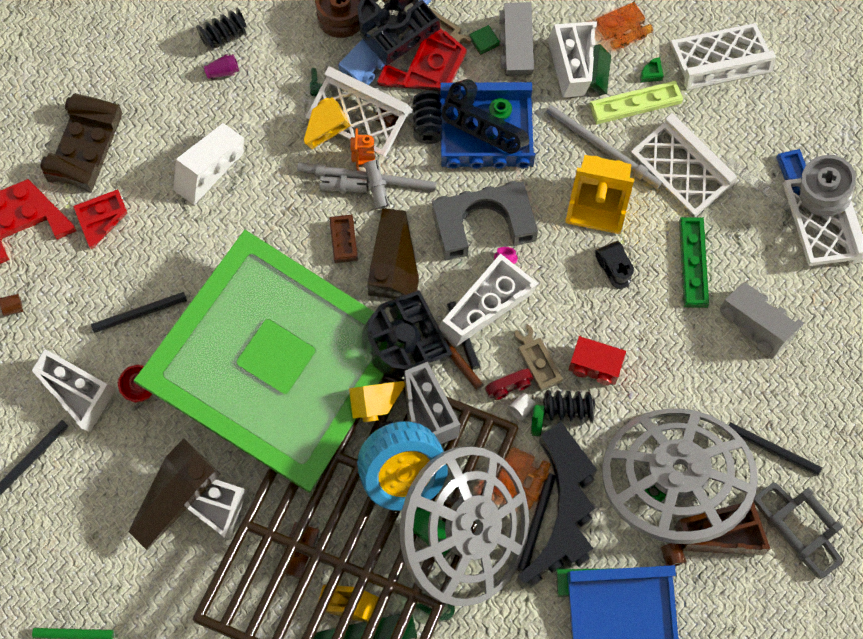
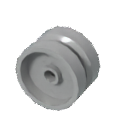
(827, 185)

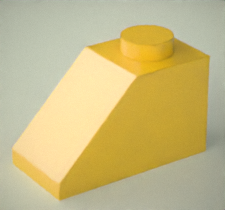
(325, 122)
(374, 400)
(340, 601)

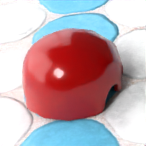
(128, 388)

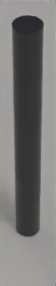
(138, 312)
(777, 450)
(10, 478)
(536, 522)

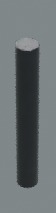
(467, 346)

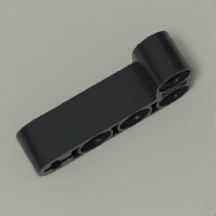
(486, 121)

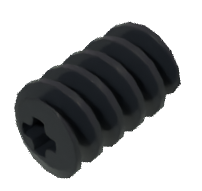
(222, 29)
(427, 117)
(569, 406)

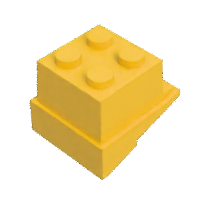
(600, 194)

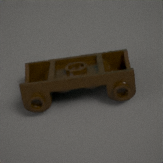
(83, 142)

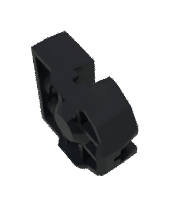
(385, 40)
(406, 313)

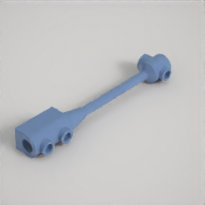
(362, 61)

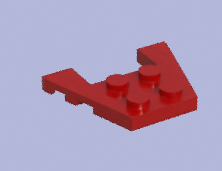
(433, 64)
(26, 206)

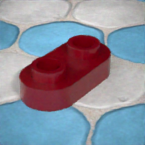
(519, 380)

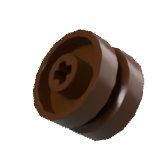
(338, 17)

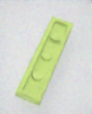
(636, 102)

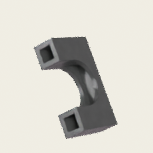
(507, 200)

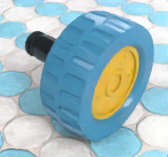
(393, 460)

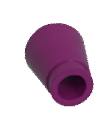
(222, 67)

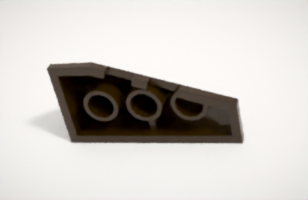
(393, 260)
(176, 486)

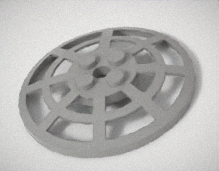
(678, 483)
(459, 523)

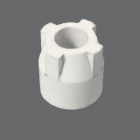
(521, 406)

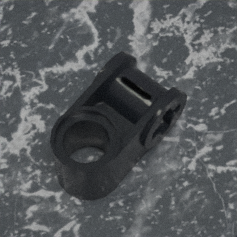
(615, 264)

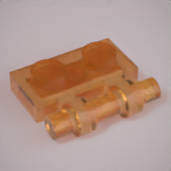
(620, 21)
(522, 465)

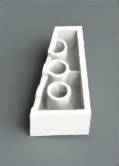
(489, 298)

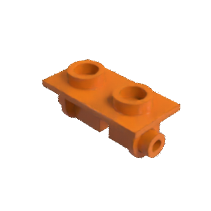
(362, 149)

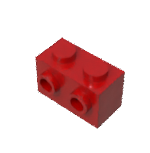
(597, 361)

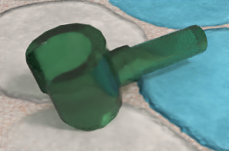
(314, 86)

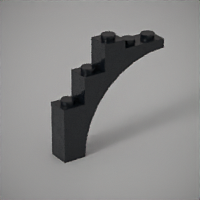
(566, 542)

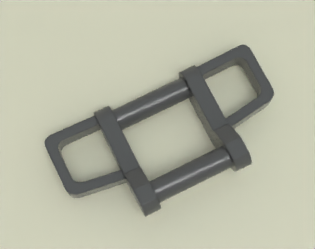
(802, 551)

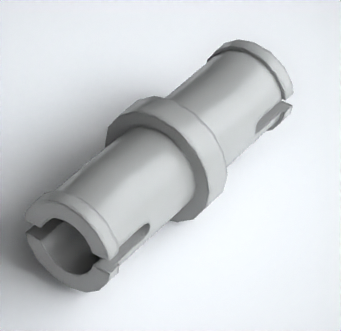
(343, 184)
(376, 184)

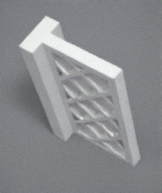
(728, 68)
(372, 97)
(698, 151)
(846, 221)

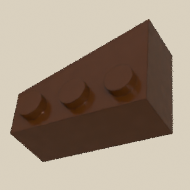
(744, 538)

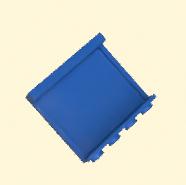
(465, 150)
(623, 603)

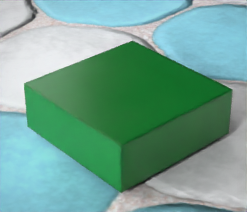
(484, 39)

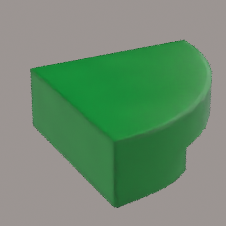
(652, 71)
(537, 420)

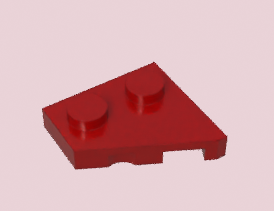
(100, 216)

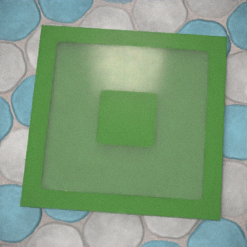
(267, 360)

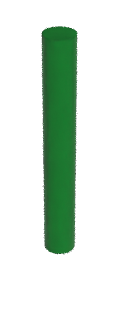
(64, 633)

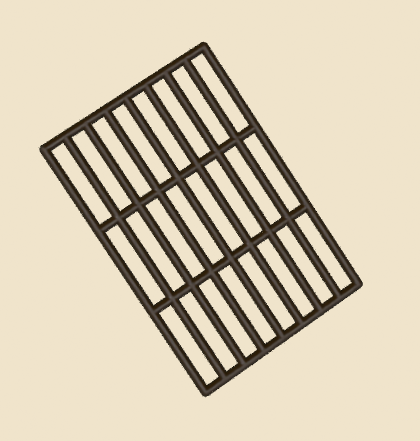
(342, 563)

